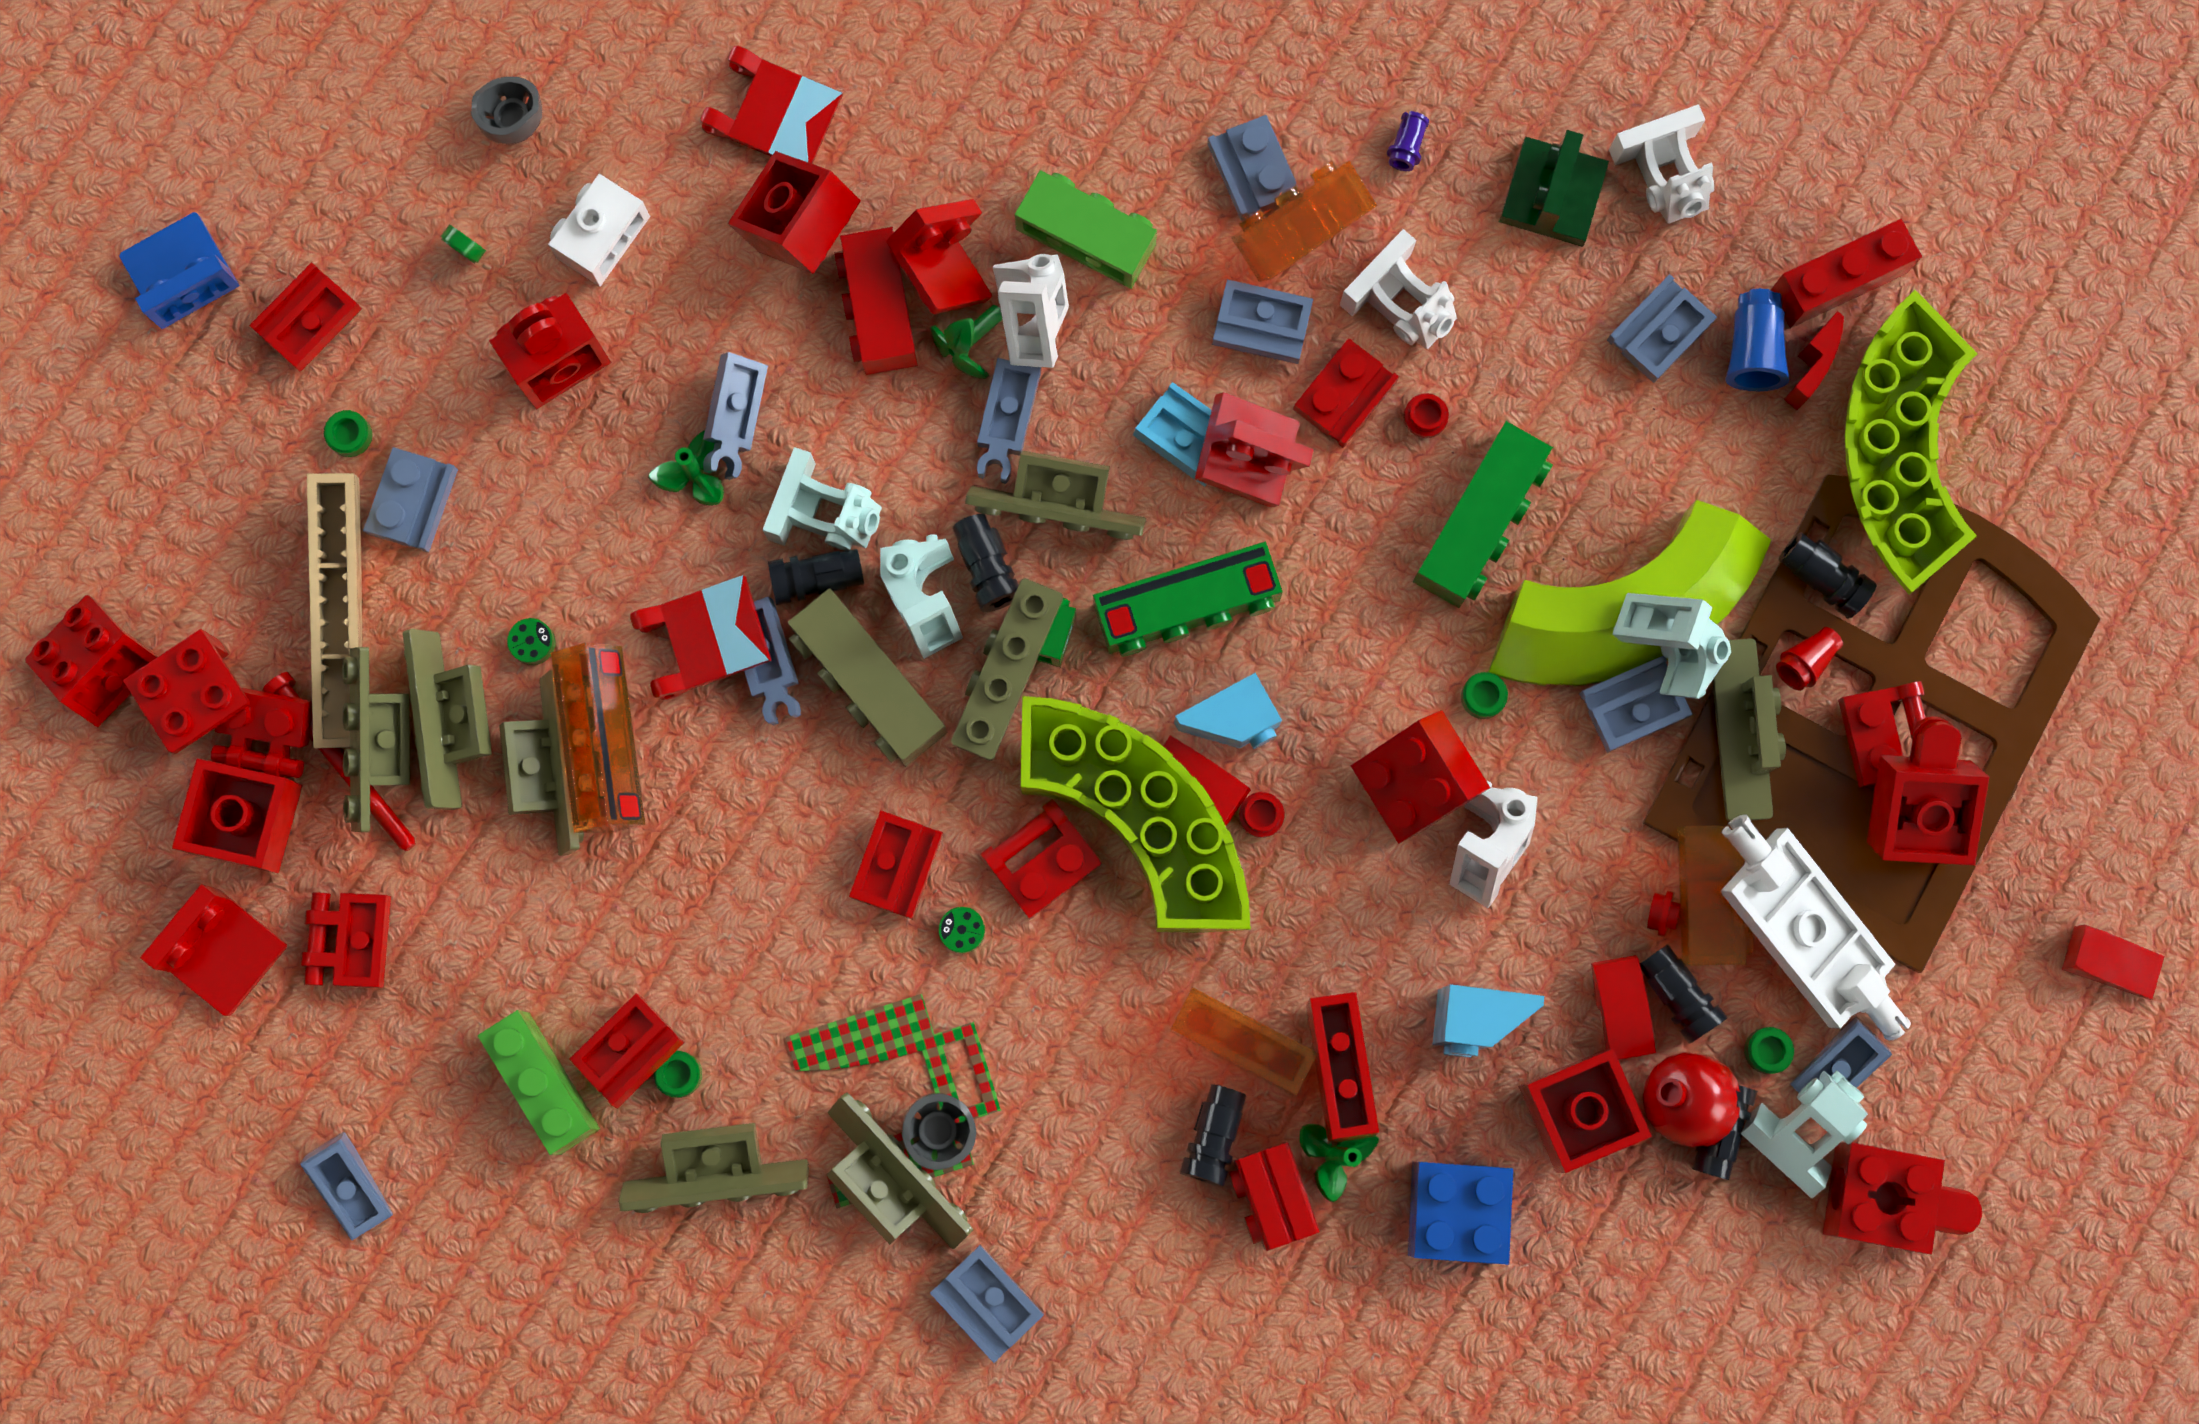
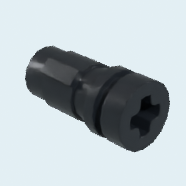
(984, 559)
(1823, 571)
(814, 575)
(1681, 994)
(1216, 1131)
(1719, 1158)

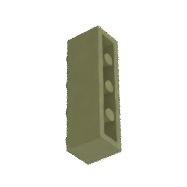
(867, 678)

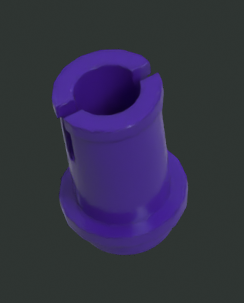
(1406, 148)

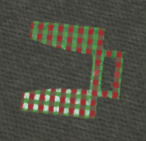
(886, 1035)

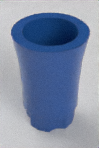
(1758, 343)

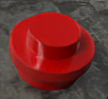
(1426, 415)
(1261, 814)
(1664, 913)

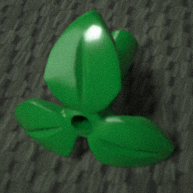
(961, 336)
(688, 467)
(1330, 1175)

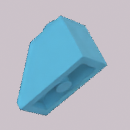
(1233, 716)

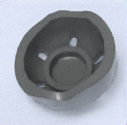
(512, 117)
(938, 1130)

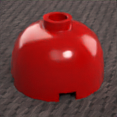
(1691, 1099)

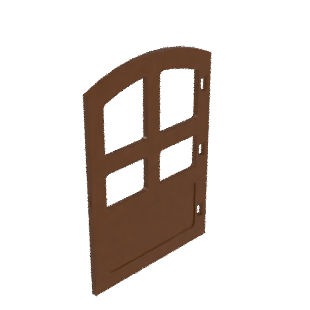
(1817, 782)

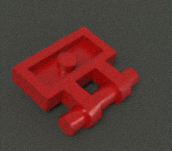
(271, 719)
(359, 940)

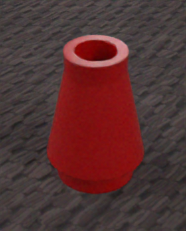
(1807, 660)

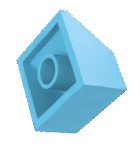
(1478, 1017)

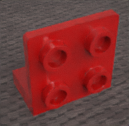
(934, 258)
(88, 660)
(187, 691)
(215, 949)

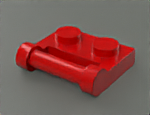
(1873, 728)
(1049, 872)

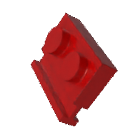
(305, 317)
(1345, 392)
(896, 865)
(626, 1050)

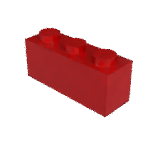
(1847, 272)
(875, 302)
(1342, 1067)

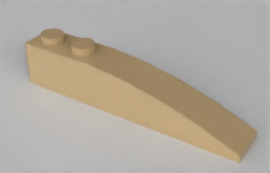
(334, 597)

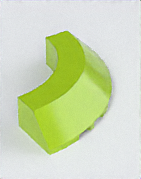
(1895, 441)
(1568, 631)
(1145, 801)

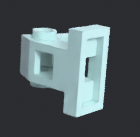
(800, 498)
(903, 573)
(1686, 637)
(1833, 1105)

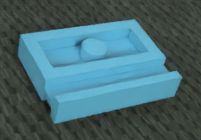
(1176, 429)

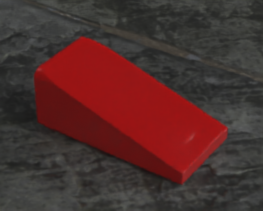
(2113, 961)

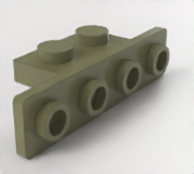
(1060, 492)
(1009, 664)
(446, 717)
(1747, 732)
(377, 739)
(537, 768)
(712, 1167)
(887, 1183)

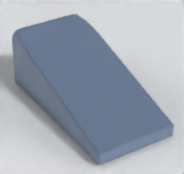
(1852, 1052)
(346, 1185)

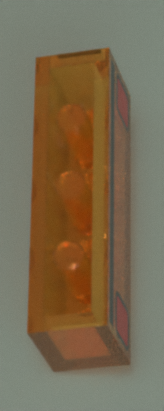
(597, 738)

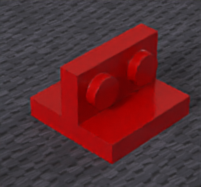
(1250, 450)

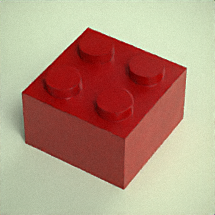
(794, 211)
(1420, 776)
(237, 816)
(1585, 1111)

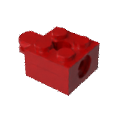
(549, 349)
(1945, 797)
(1894, 1199)

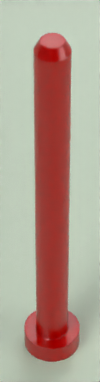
(283, 685)

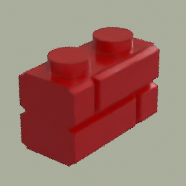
(1274, 1196)

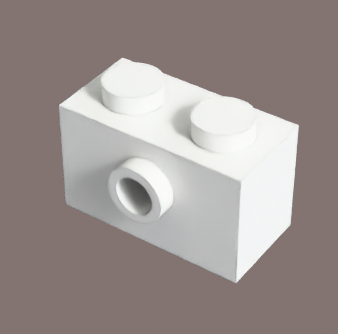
(598, 229)

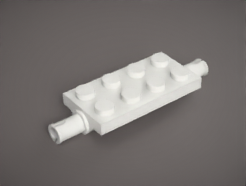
(1810, 929)

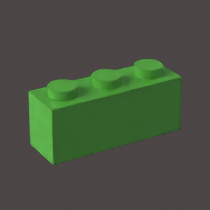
(1086, 228)
(538, 1082)

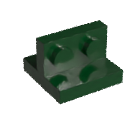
(1554, 189)

